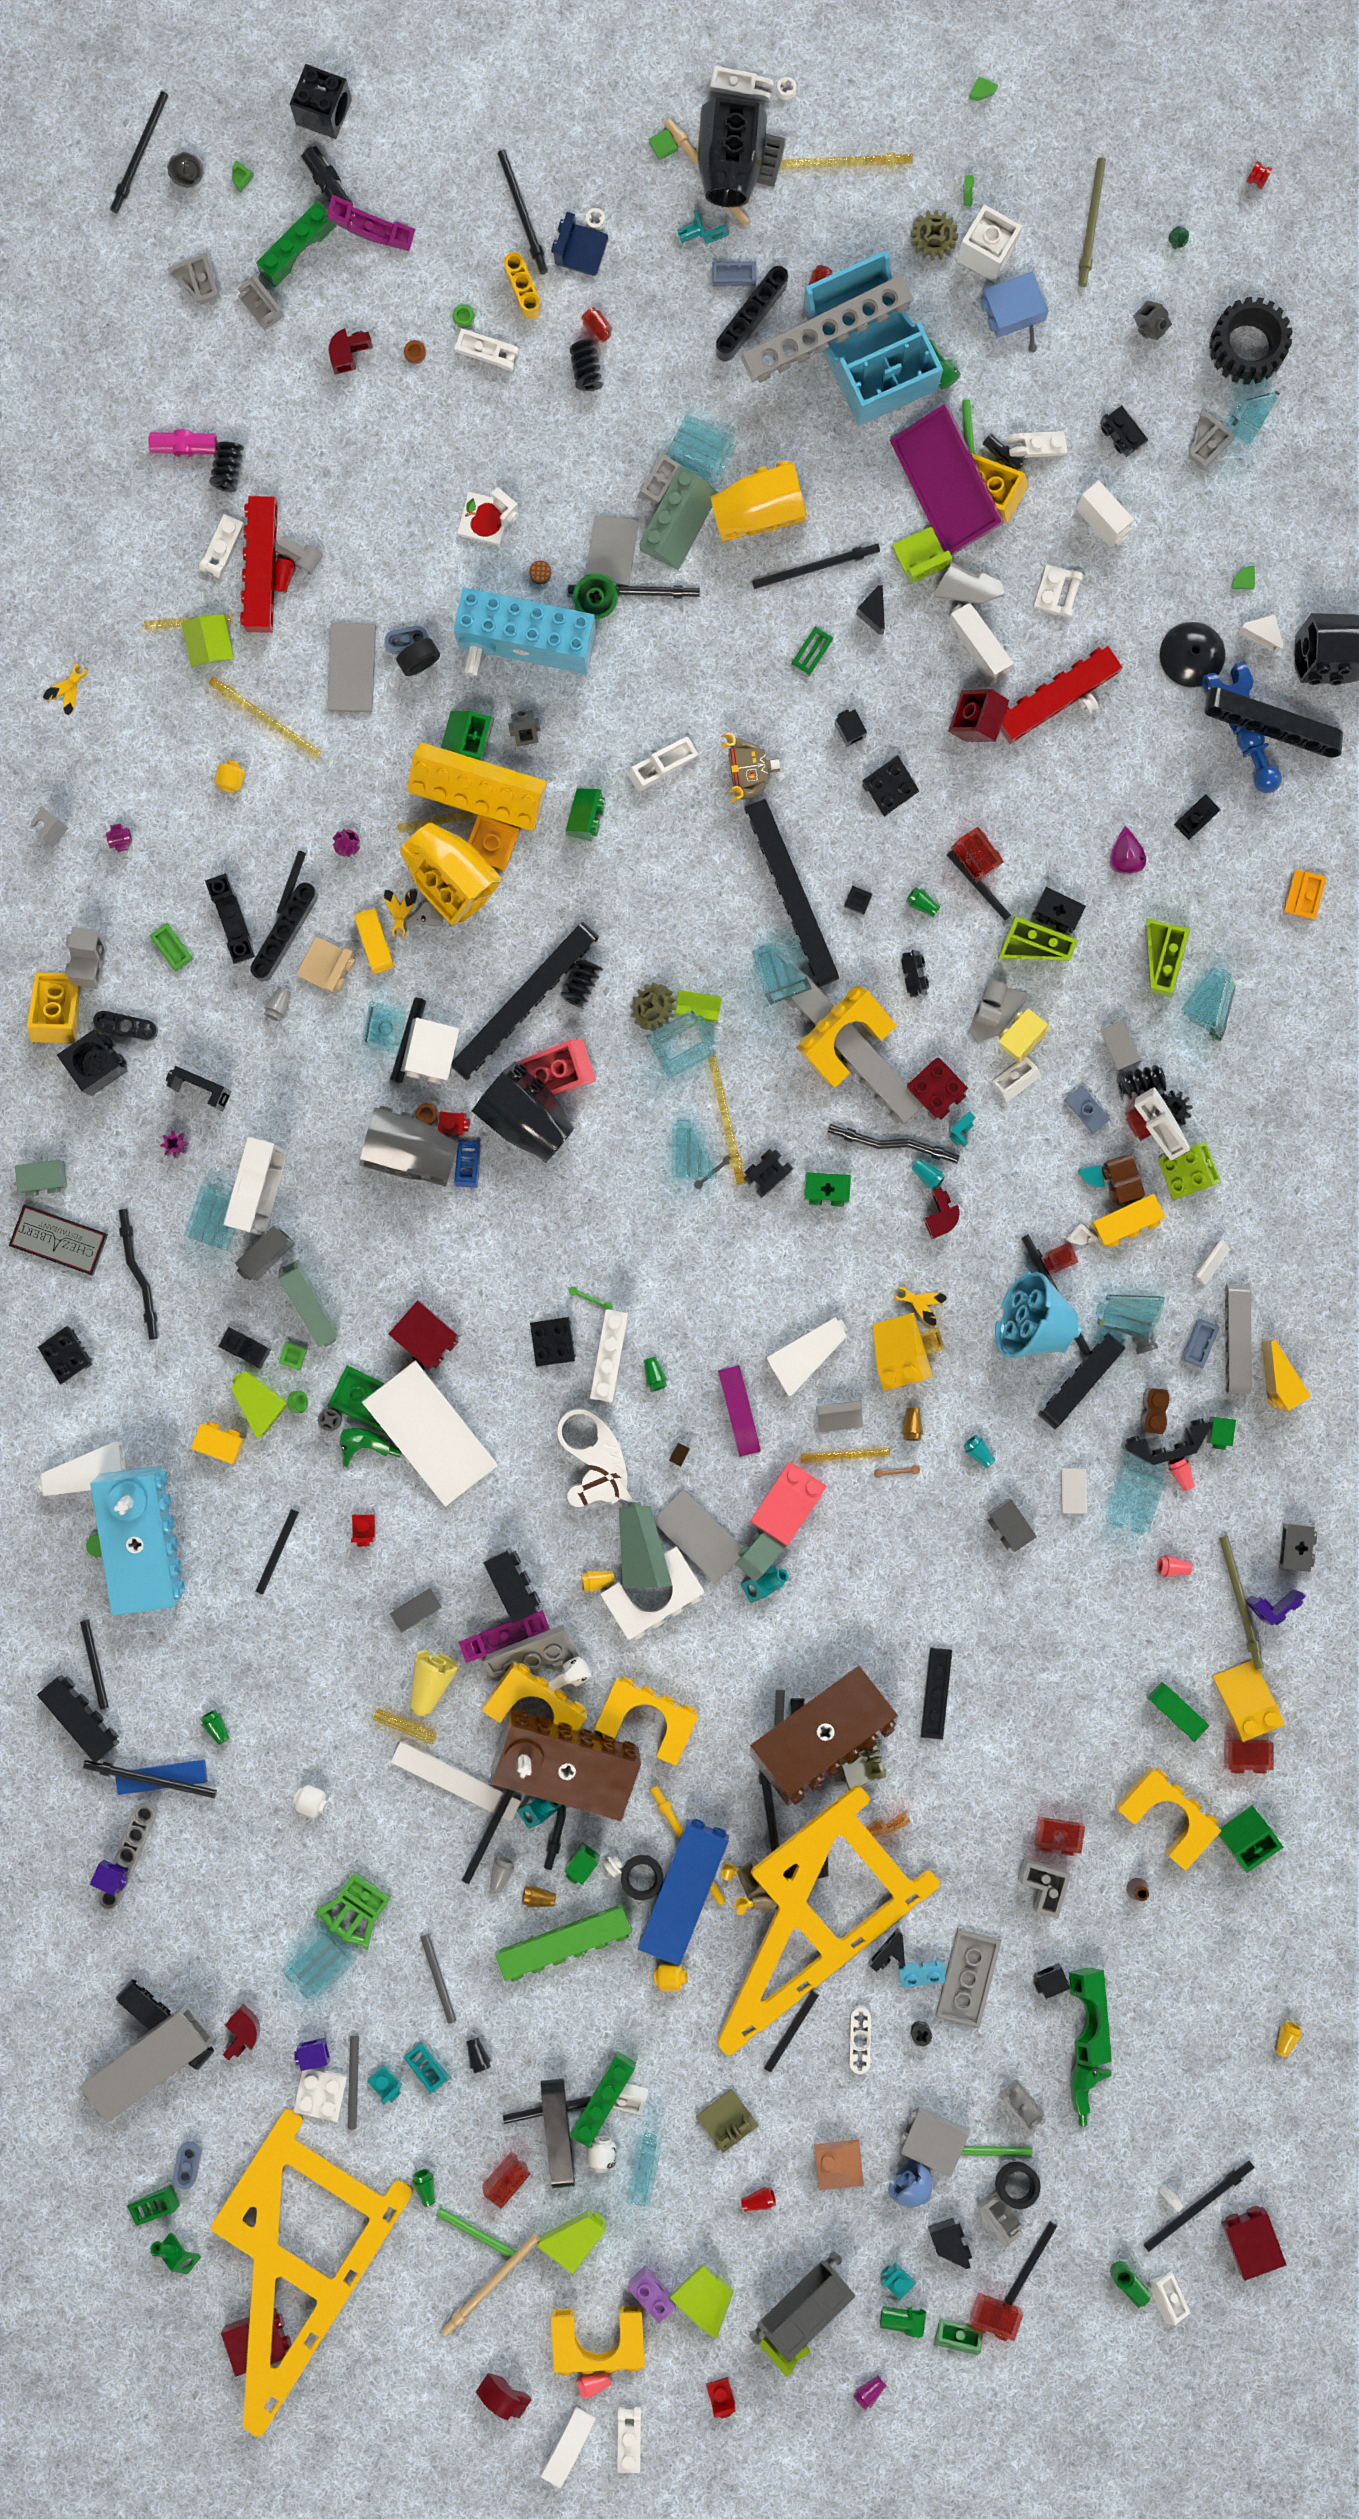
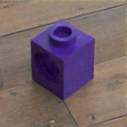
(109, 1878)
(312, 2054)

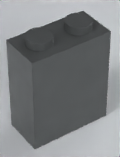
(264, 1254)

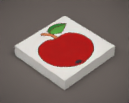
(481, 520)

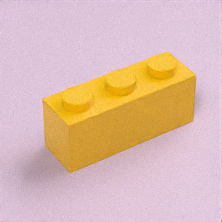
(1128, 1221)

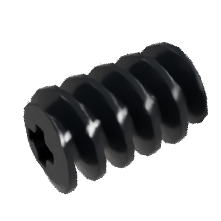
(585, 365)
(225, 464)
(580, 982)
(1141, 1081)

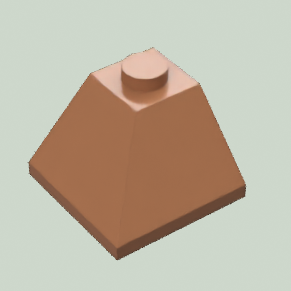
(838, 2164)

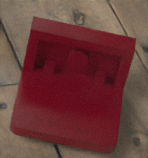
(937, 1088)

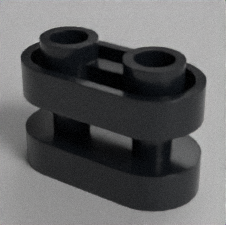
(770, 1159)

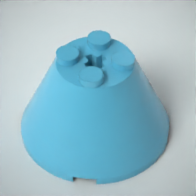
(1035, 1319)

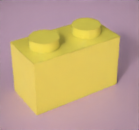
(1023, 1035)

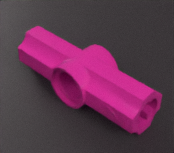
(182, 443)

